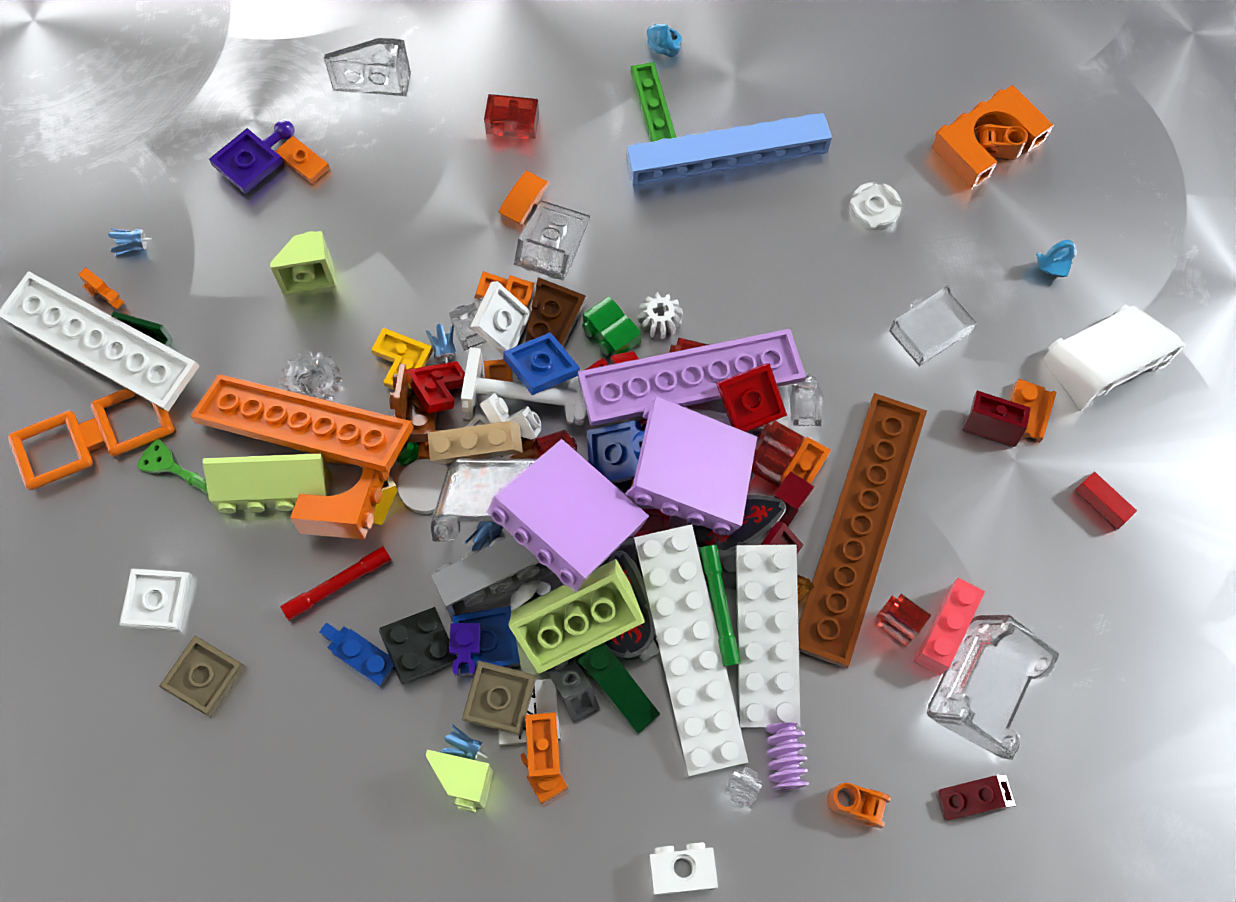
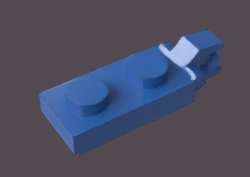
(359, 653)

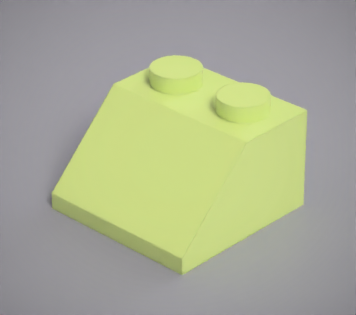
(304, 264)
(463, 779)

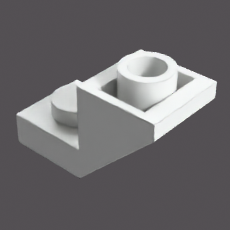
(497, 411)

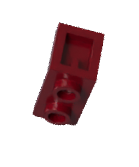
(976, 797)

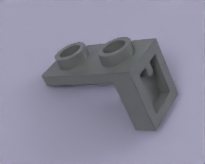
(574, 689)

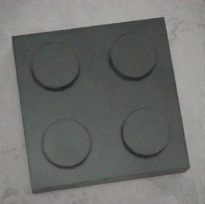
(417, 645)

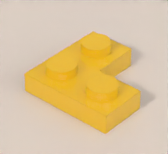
(400, 350)

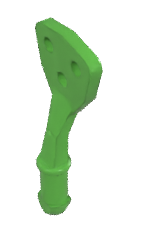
(167, 464)

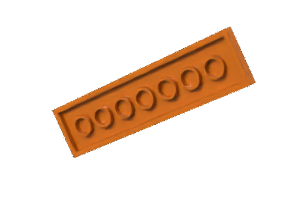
(303, 422)

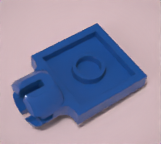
(615, 450)

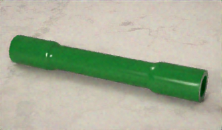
(713, 571)

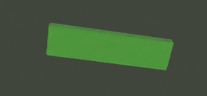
(652, 102)

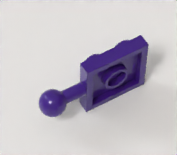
(249, 159)

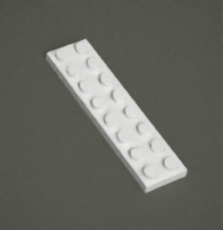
(98, 341)
(690, 650)

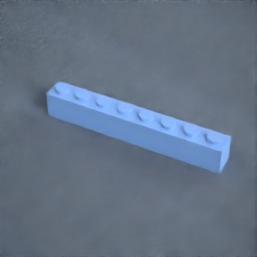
(728, 149)

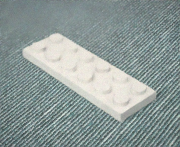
(767, 635)

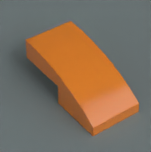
(523, 196)
(516, 286)

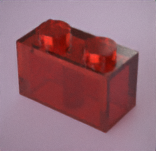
(511, 116)

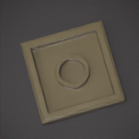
(202, 676)
(499, 698)

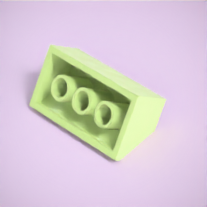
(264, 481)
(572, 622)

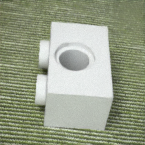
(702, 873)

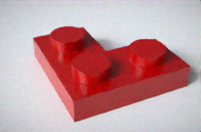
(433, 385)

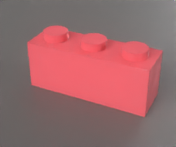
(949, 626)

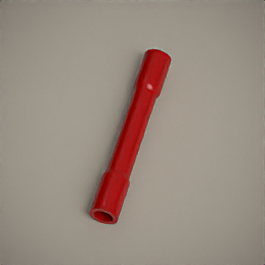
(306, 600)

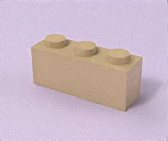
(475, 442)

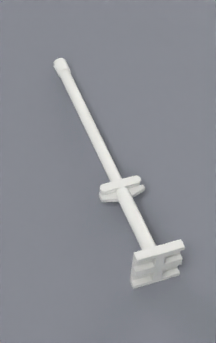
(569, 398)

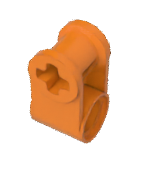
(1003, 141)
(865, 804)

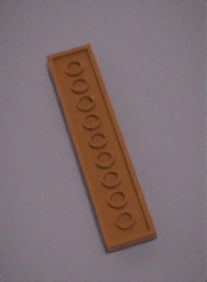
(859, 531)

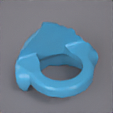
(661, 40)
(1055, 262)

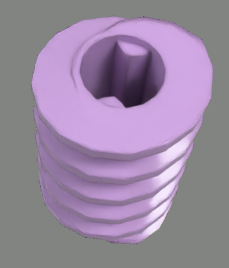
(786, 756)

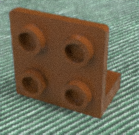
(411, 408)

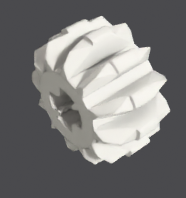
(657, 324)

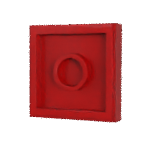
(752, 398)

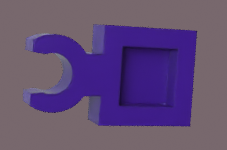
(464, 642)

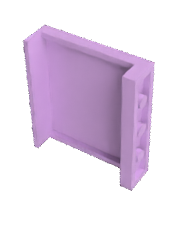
(693, 467)
(566, 514)

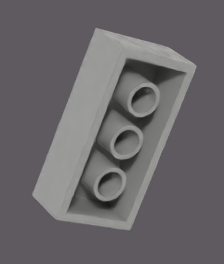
(486, 575)

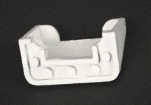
(1111, 354)

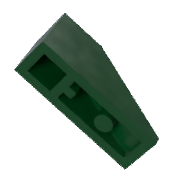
(618, 687)

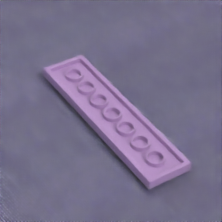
(685, 375)

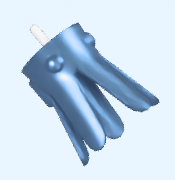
(130, 239)
(444, 346)
(483, 531)
(467, 747)

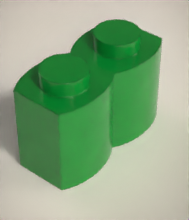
(611, 328)

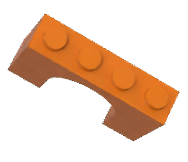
(963, 152)
(342, 514)

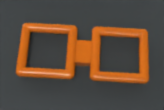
(85, 437)

